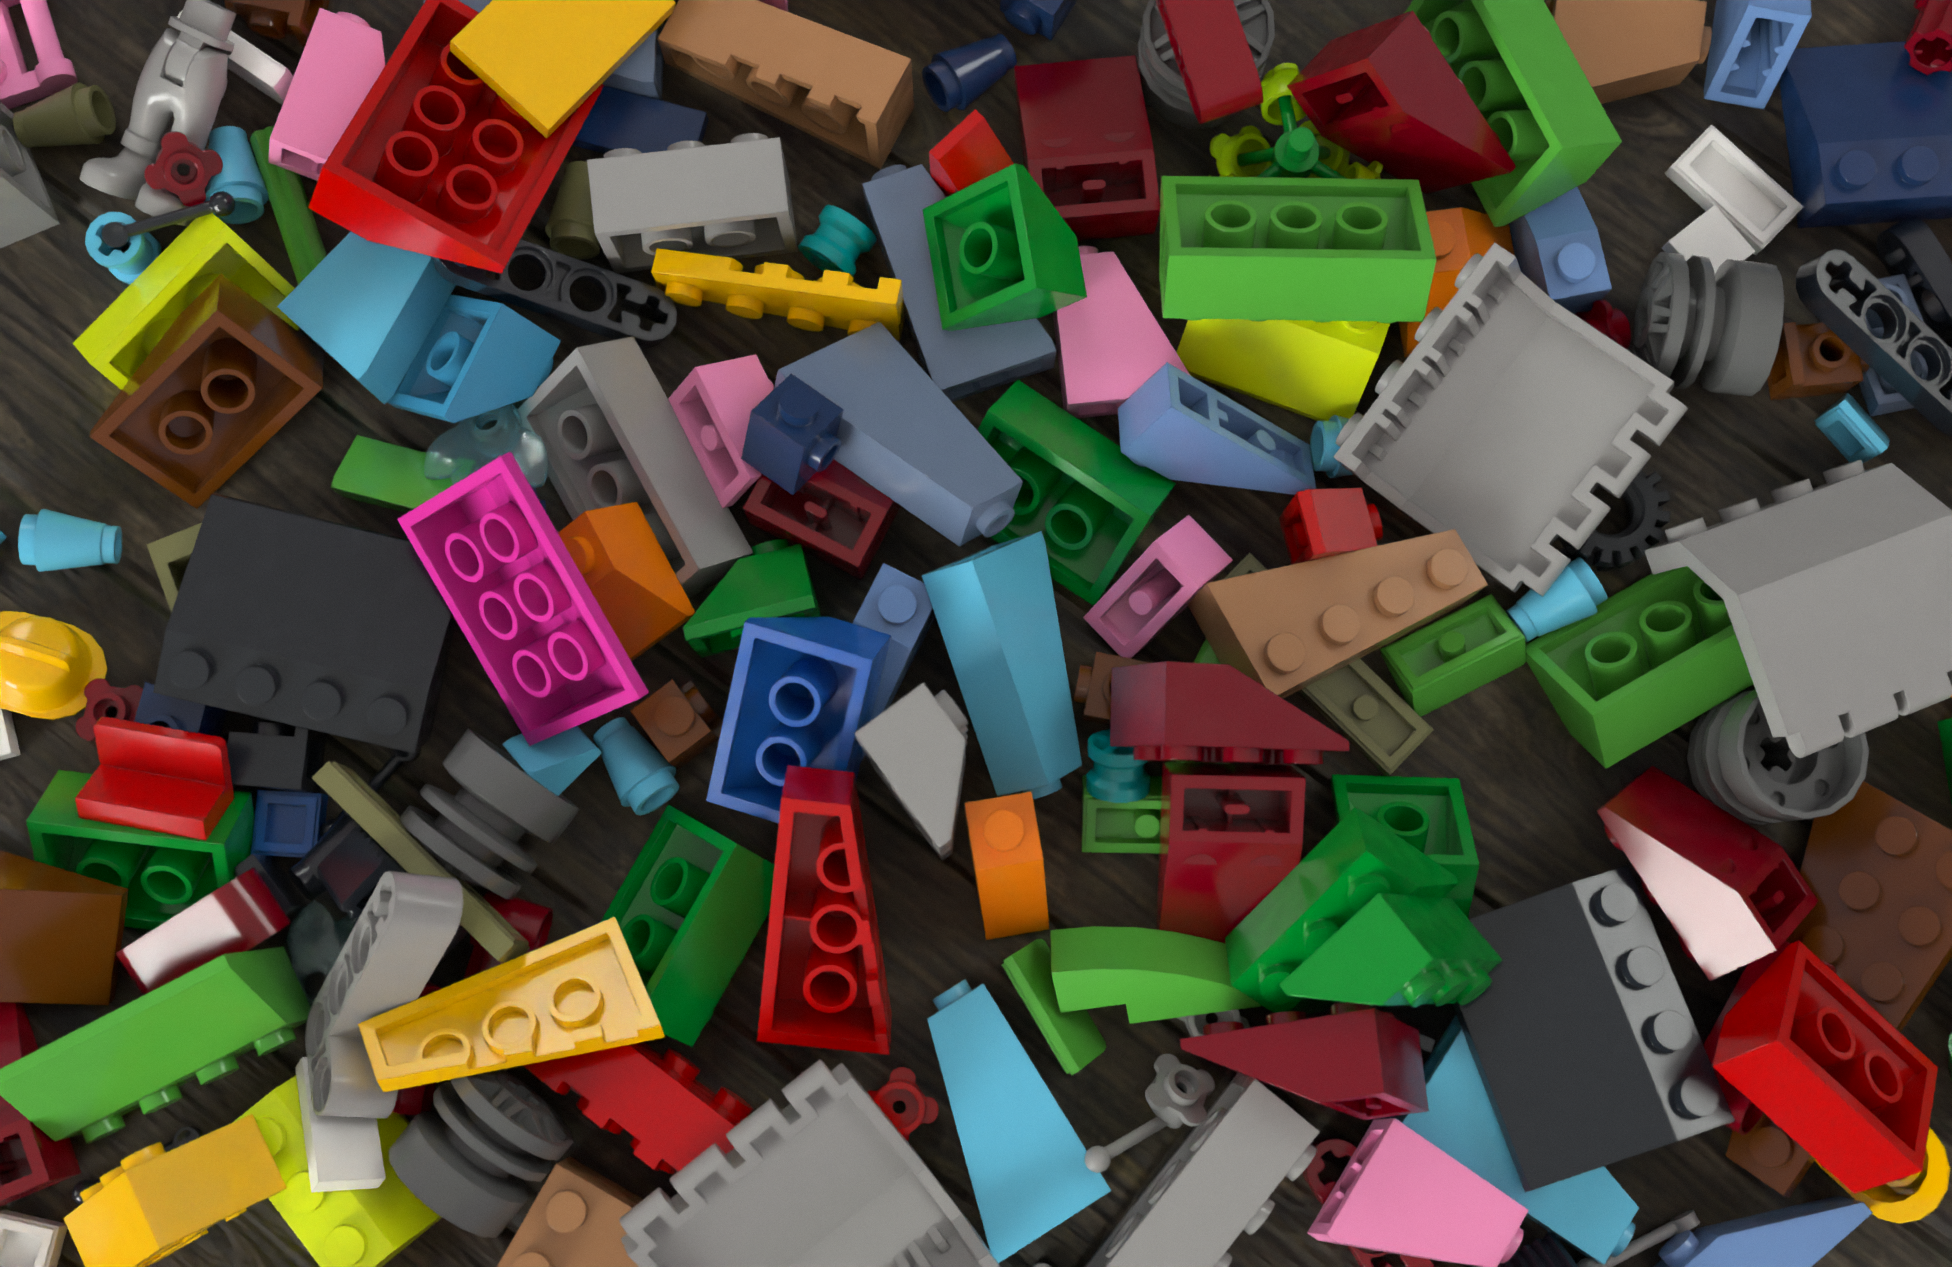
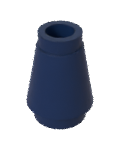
(967, 71)

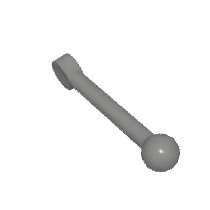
(1098, 1158)
(1677, 1225)

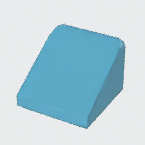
(1852, 430)
(556, 759)

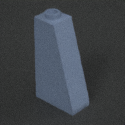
(956, 360)
(910, 436)

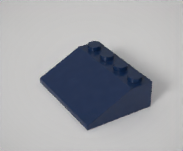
(1867, 135)

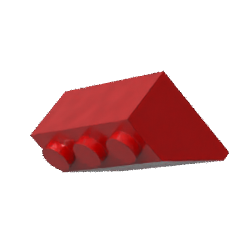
(1829, 1071)

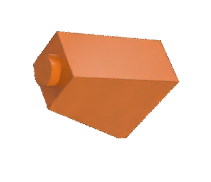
(1008, 865)

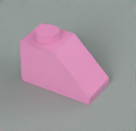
(715, 416)
(1157, 587)

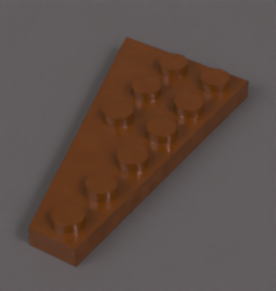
(1881, 924)

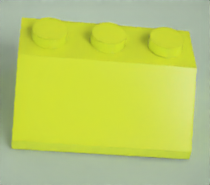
(153, 301)
(1287, 363)
(340, 1225)

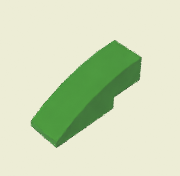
(1146, 969)

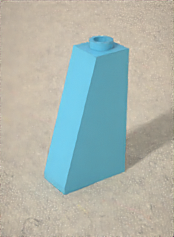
(370, 309)
(1010, 662)
(1010, 1127)
(1582, 1211)

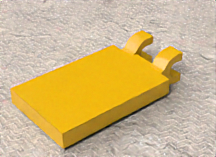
(554, 52)

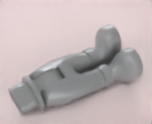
(180, 79)

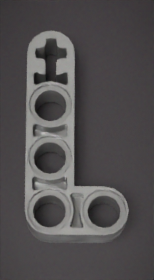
(377, 970)

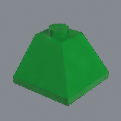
(1001, 253)
(762, 585)
(1424, 814)

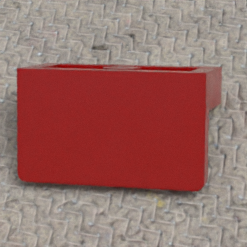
(157, 779)

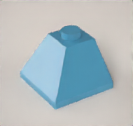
(475, 361)

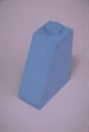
(1752, 48)

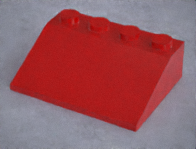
(440, 155)

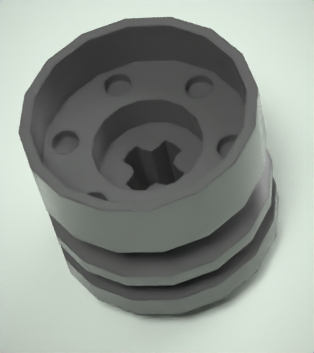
(1159, 71)
(1710, 322)
(1759, 777)
(487, 816)
(479, 1150)

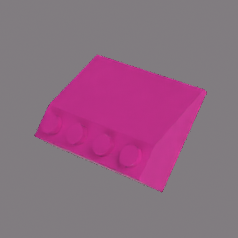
(522, 601)

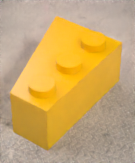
(173, 1196)

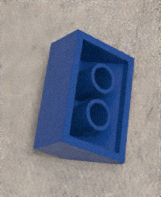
(794, 702)

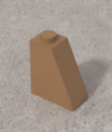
(1633, 43)

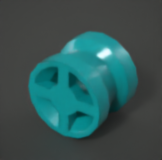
(837, 241)
(1114, 772)

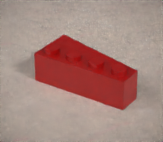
(823, 931)
(650, 1098)

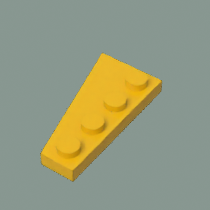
(780, 292)
(526, 1011)

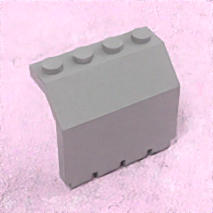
(1509, 424)
(1832, 599)
(806, 1190)

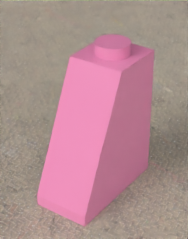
(326, 91)
(1107, 340)
(1418, 1203)

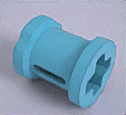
(126, 265)

